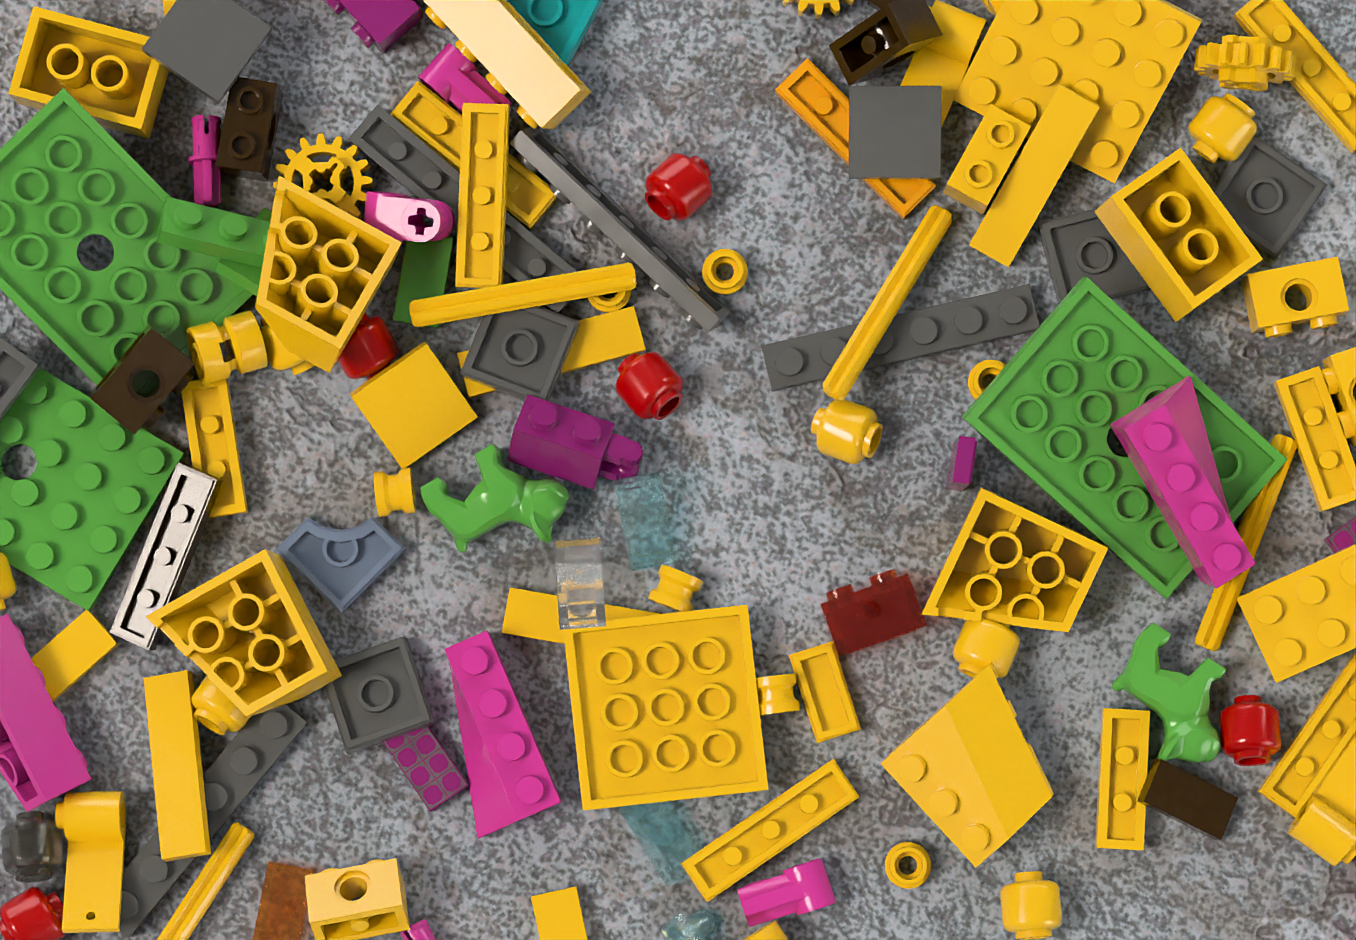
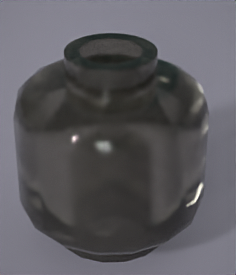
(31, 847)

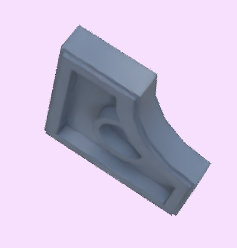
(341, 561)

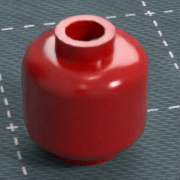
(678, 187)
(368, 349)
(649, 385)
(1250, 731)
(32, 916)

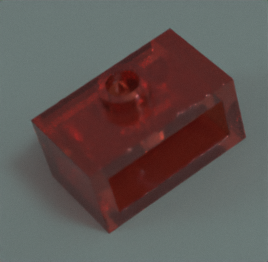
(871, 614)

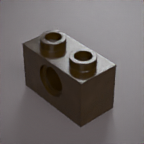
(885, 40)
(249, 129)
(147, 352)

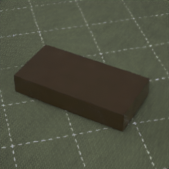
(1187, 799)

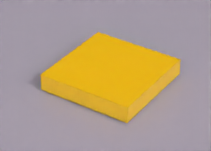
(413, 405)

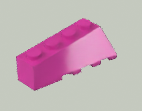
(1178, 468)
(34, 742)
(499, 747)

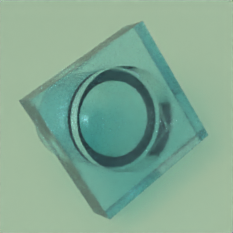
(693, 927)

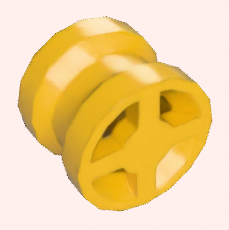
(394, 492)
(675, 589)
(776, 694)

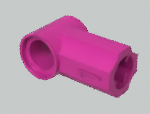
(457, 81)
(796, 890)

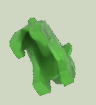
(497, 500)
(1174, 696)

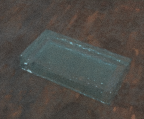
(644, 521)

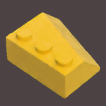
(319, 273)
(1015, 568)
(251, 628)
(972, 769)

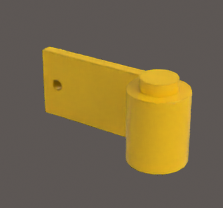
(949, 56)
(1329, 818)
(95, 859)

